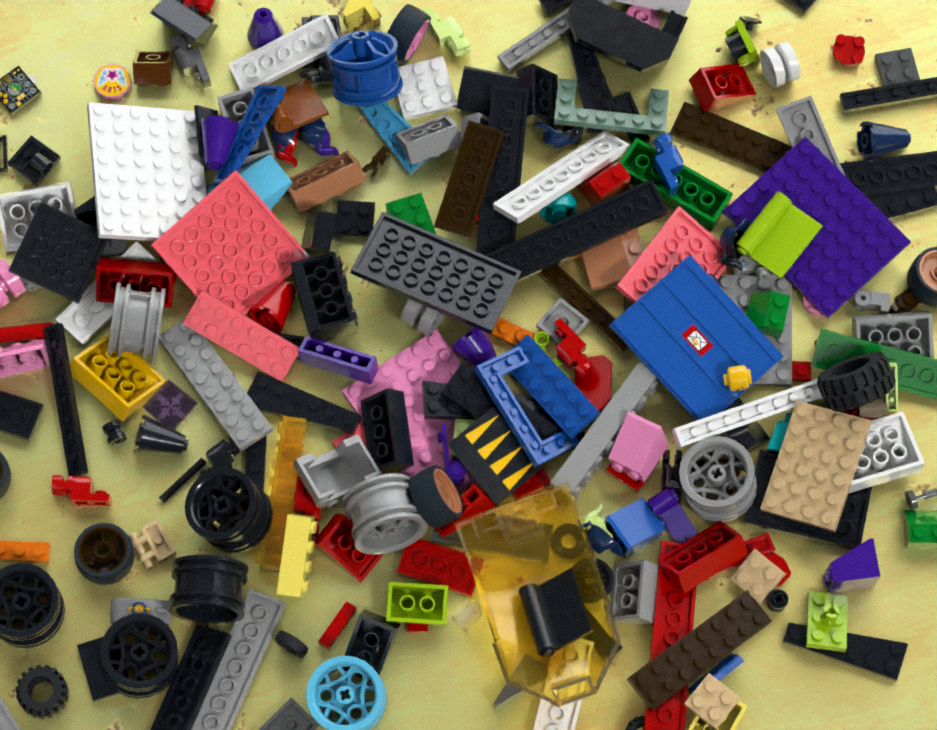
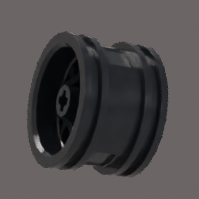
(215, 502)
(208, 589)
(25, 606)
(139, 626)

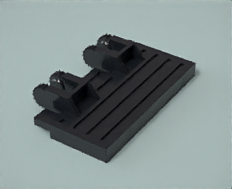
(323, 71)

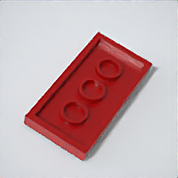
(437, 566)

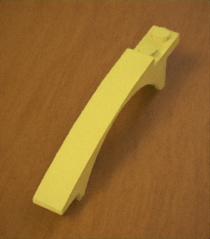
(358, 8)

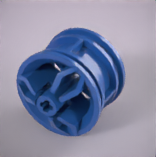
(365, 68)

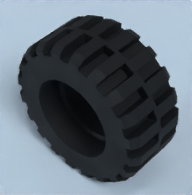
(856, 381)

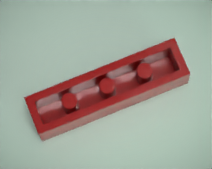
(337, 625)

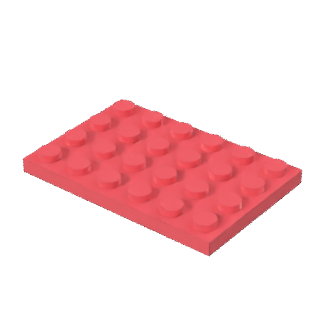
(668, 248)

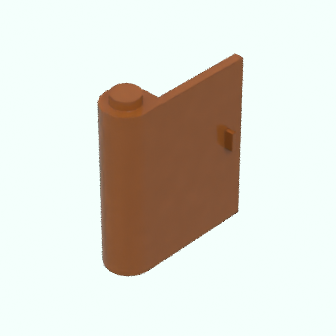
(298, 107)

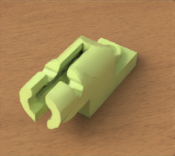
(448, 33)

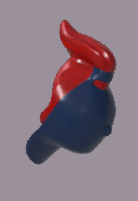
(285, 145)

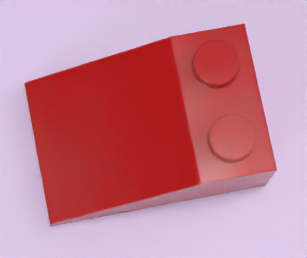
(721, 86)
(338, 545)

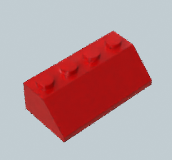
(140, 274)
(703, 556)

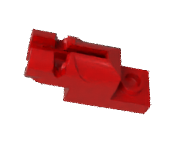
(571, 349)
(80, 491)
(305, 505)

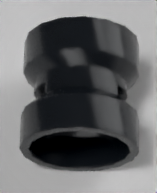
(114, 432)
(774, 603)

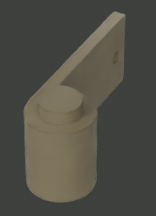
(874, 410)

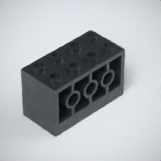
(324, 297)

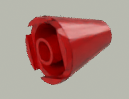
(274, 307)

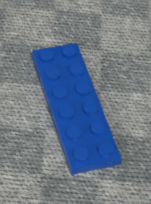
(554, 390)

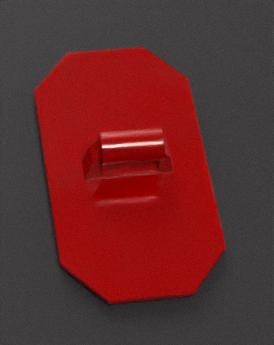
(598, 382)

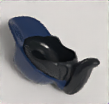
(560, 136)
(727, 243)

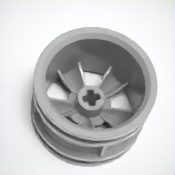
(136, 322)

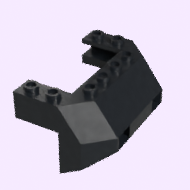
(624, 36)

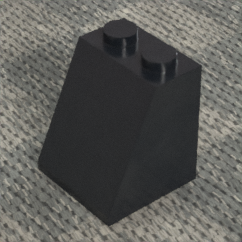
(323, 231)

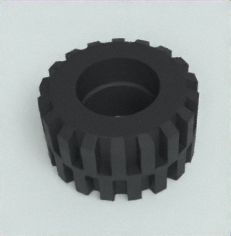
(34, 677)

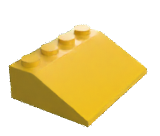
(115, 381)

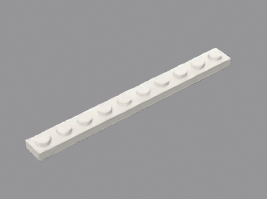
(746, 414)

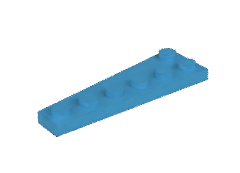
(387, 124)

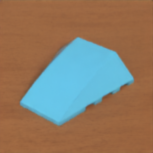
(265, 179)

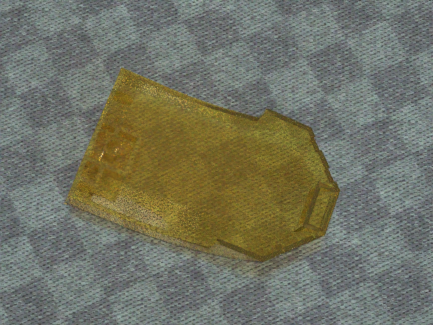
(530, 544)

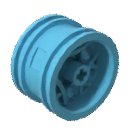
(345, 686)

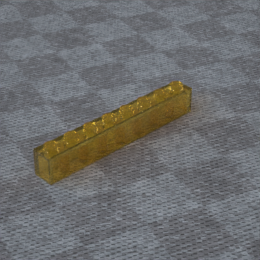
(283, 490)

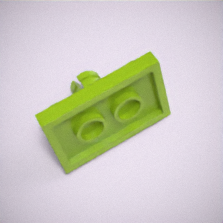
(826, 621)

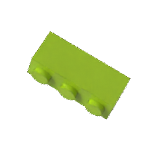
(417, 603)

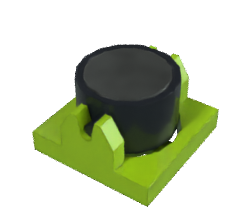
(741, 45)

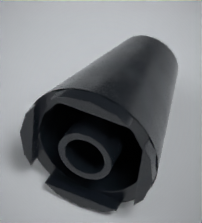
(158, 438)

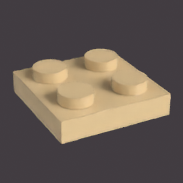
(758, 576)
(712, 701)

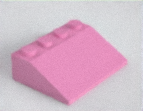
(23, 357)

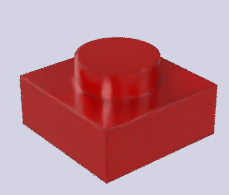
(801, 371)

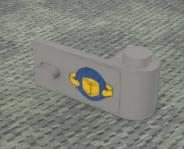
(125, 606)

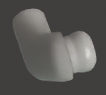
(763, 273)

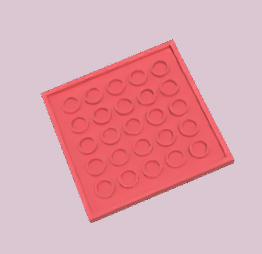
(230, 246)

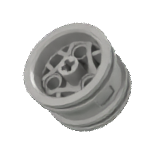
(718, 479)
(383, 514)

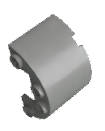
(336, 471)

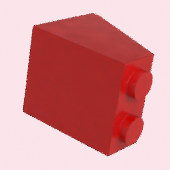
(605, 183)

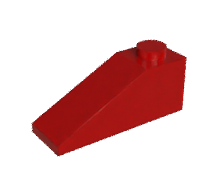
(473, 501)

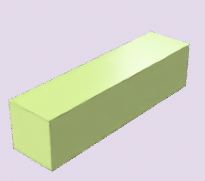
(892, 397)

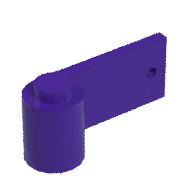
(454, 469)
(670, 511)

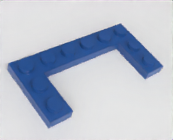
(491, 377)

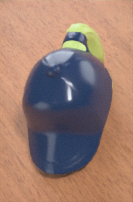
(599, 536)

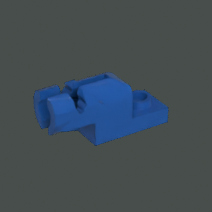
(667, 162)

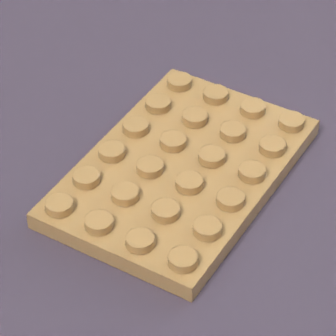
(816, 466)

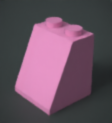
(638, 447)

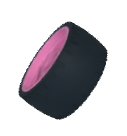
(409, 30)

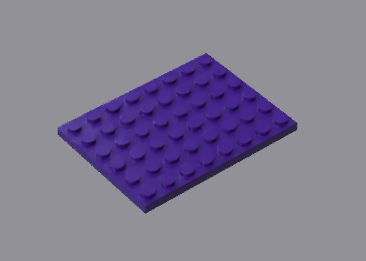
(854, 234)

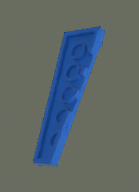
(253, 122)

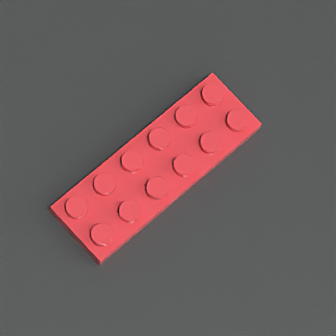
(242, 336)

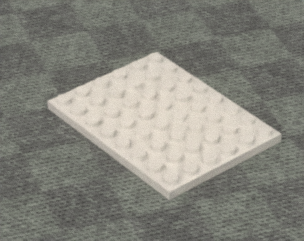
(143, 169)

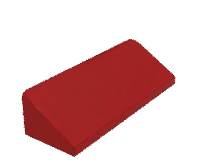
(23, 332)

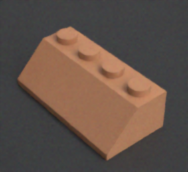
(325, 181)

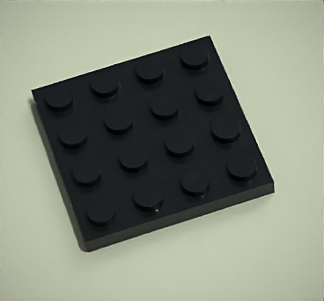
(58, 253)

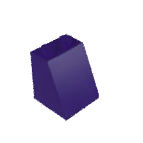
(854, 569)

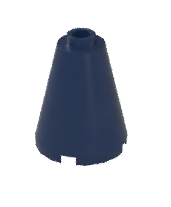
(881, 139)

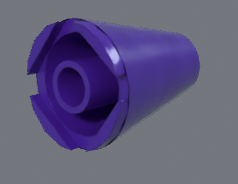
(263, 28)
(217, 140)
(474, 347)

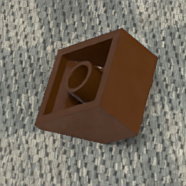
(153, 68)

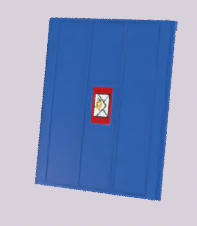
(691, 335)

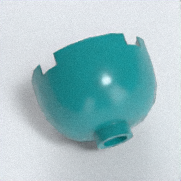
(560, 208)

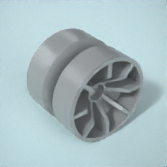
(428, 318)

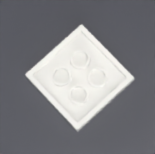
(425, 89)

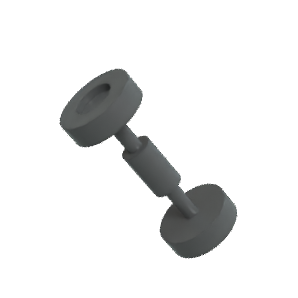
(911, 499)

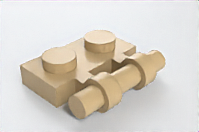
(158, 542)

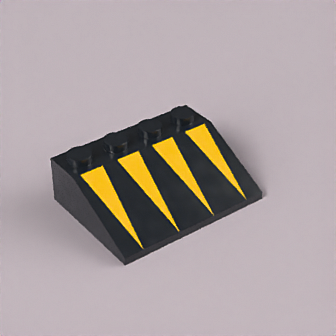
(493, 456)

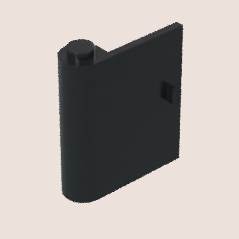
(555, 612)

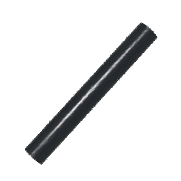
(182, 480)

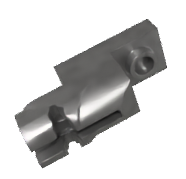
(189, 59)

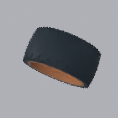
(923, 277)
(435, 496)

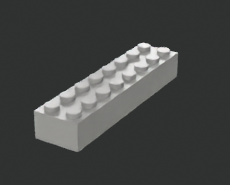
(604, 431)

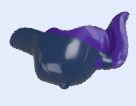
(318, 137)

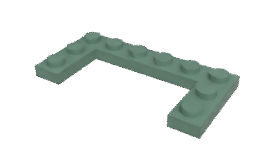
(568, 115)

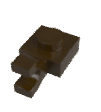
(380, 159)
(905, 302)

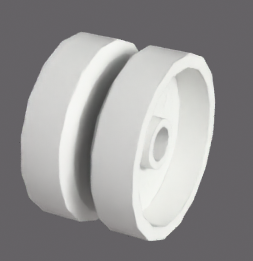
(780, 64)

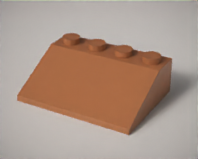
(611, 260)

